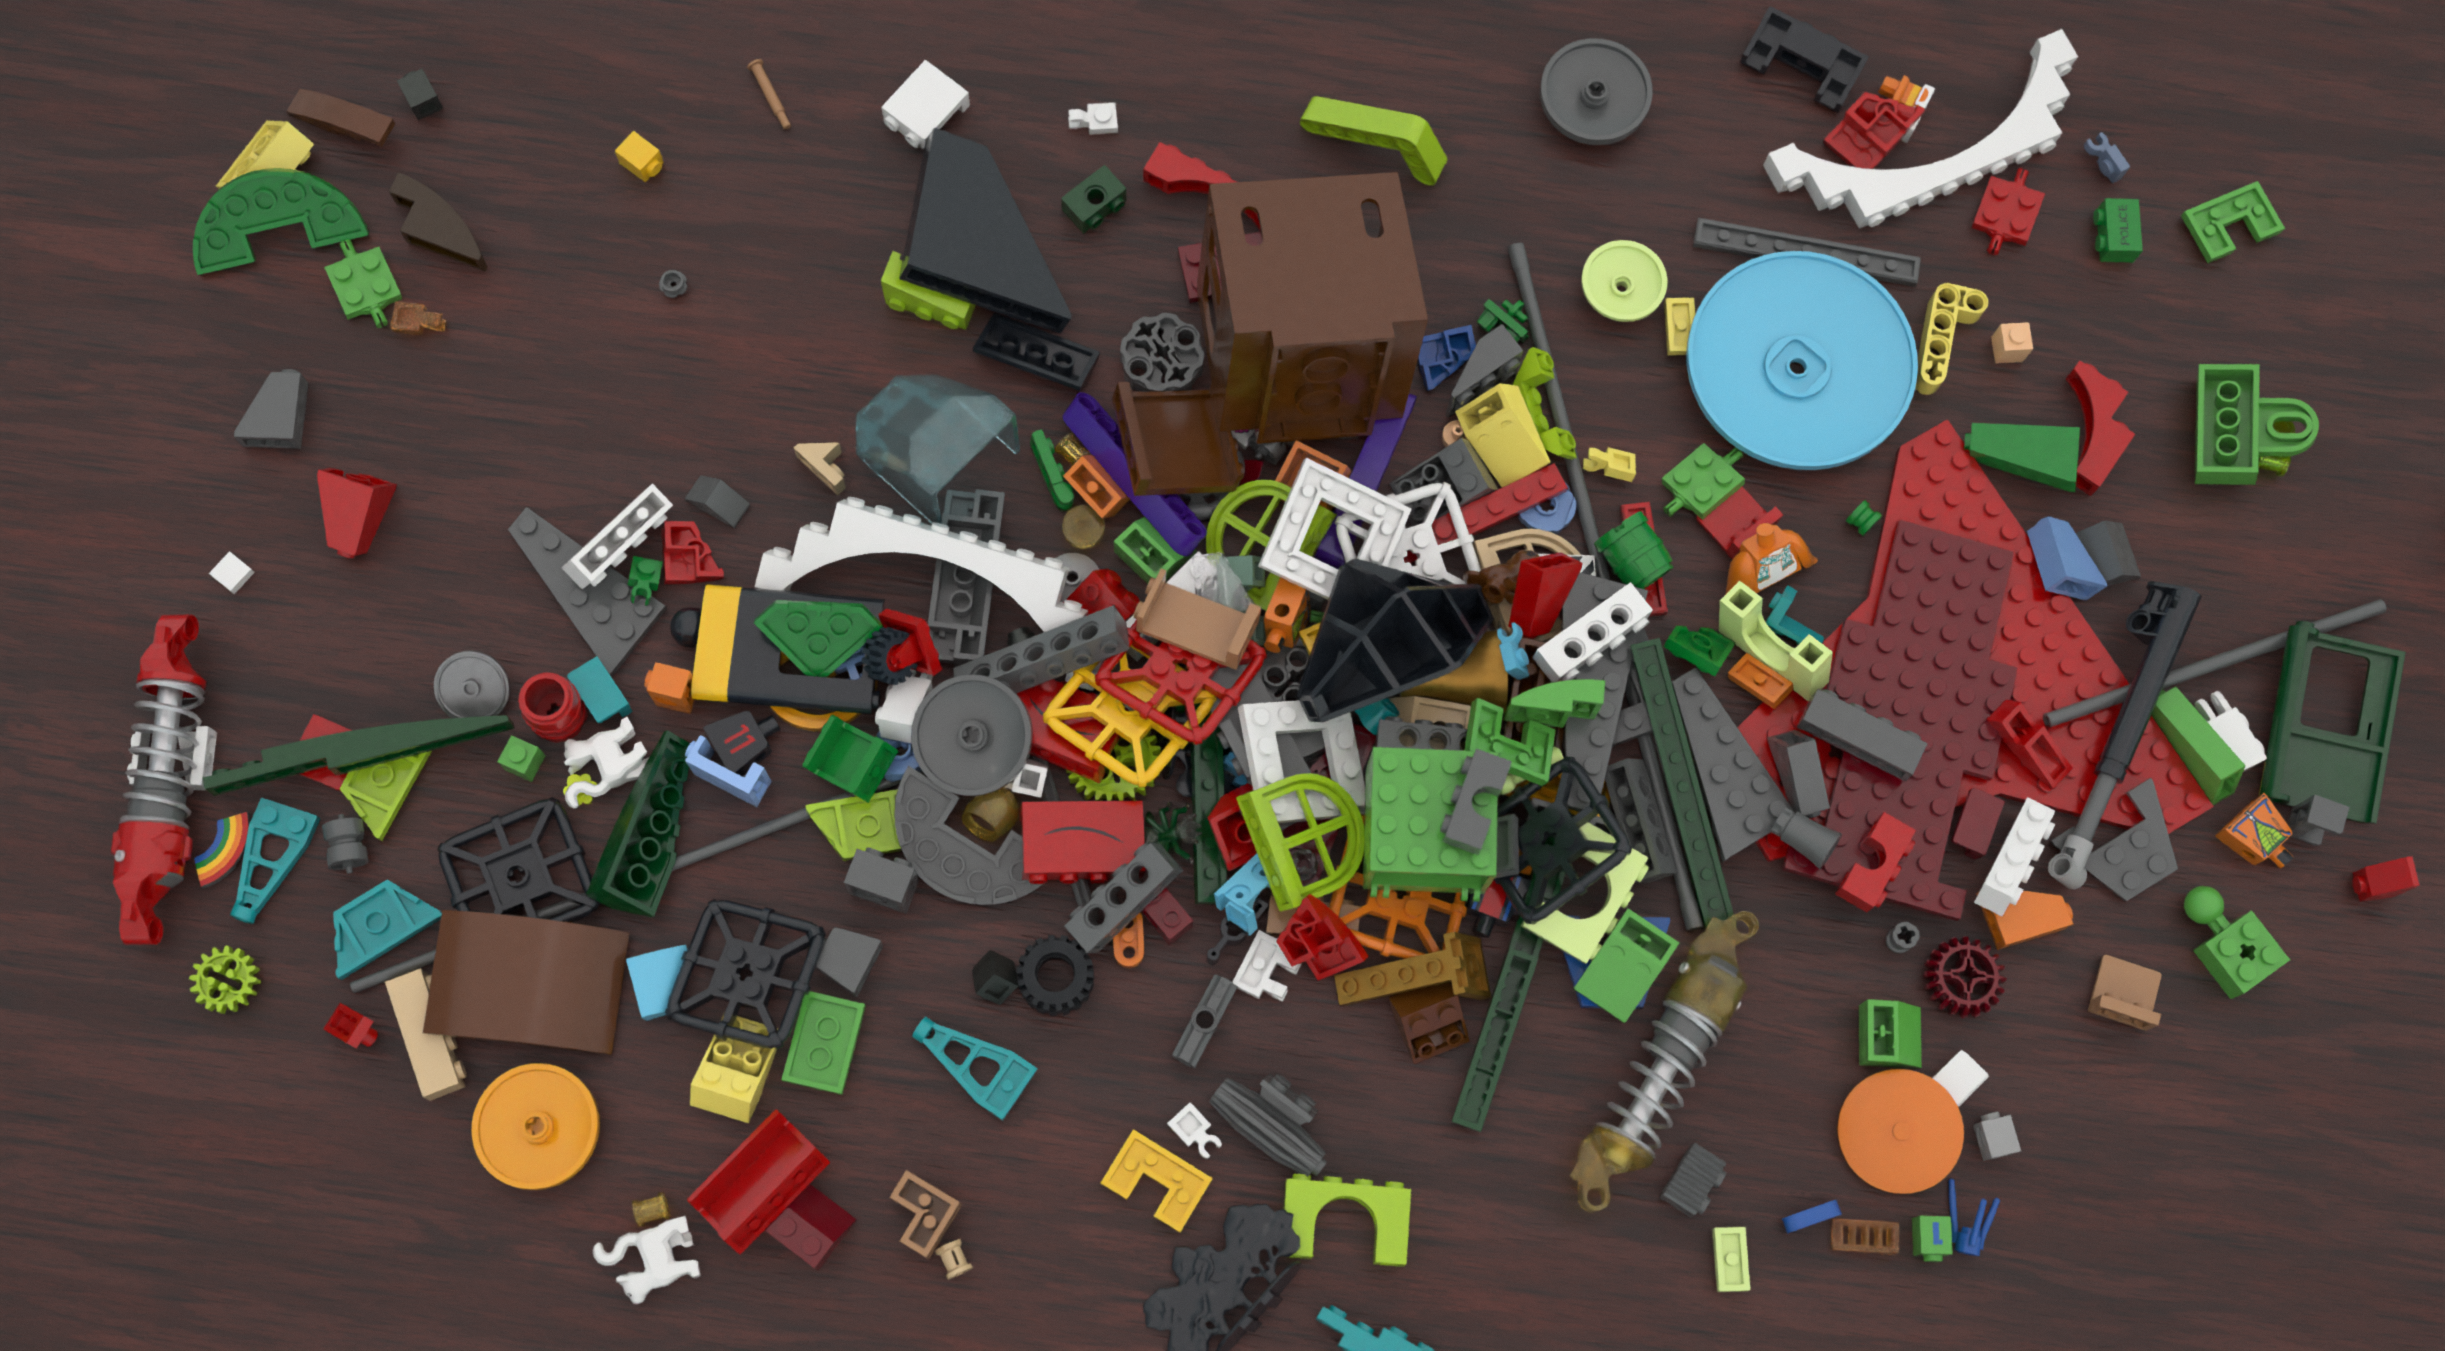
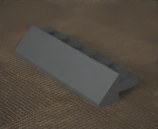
(959, 595)

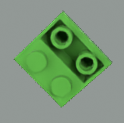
(1147, 551)
(1889, 1034)

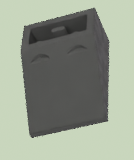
(1491, 363)
(1455, 465)

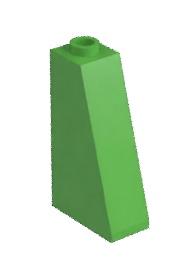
(2198, 745)

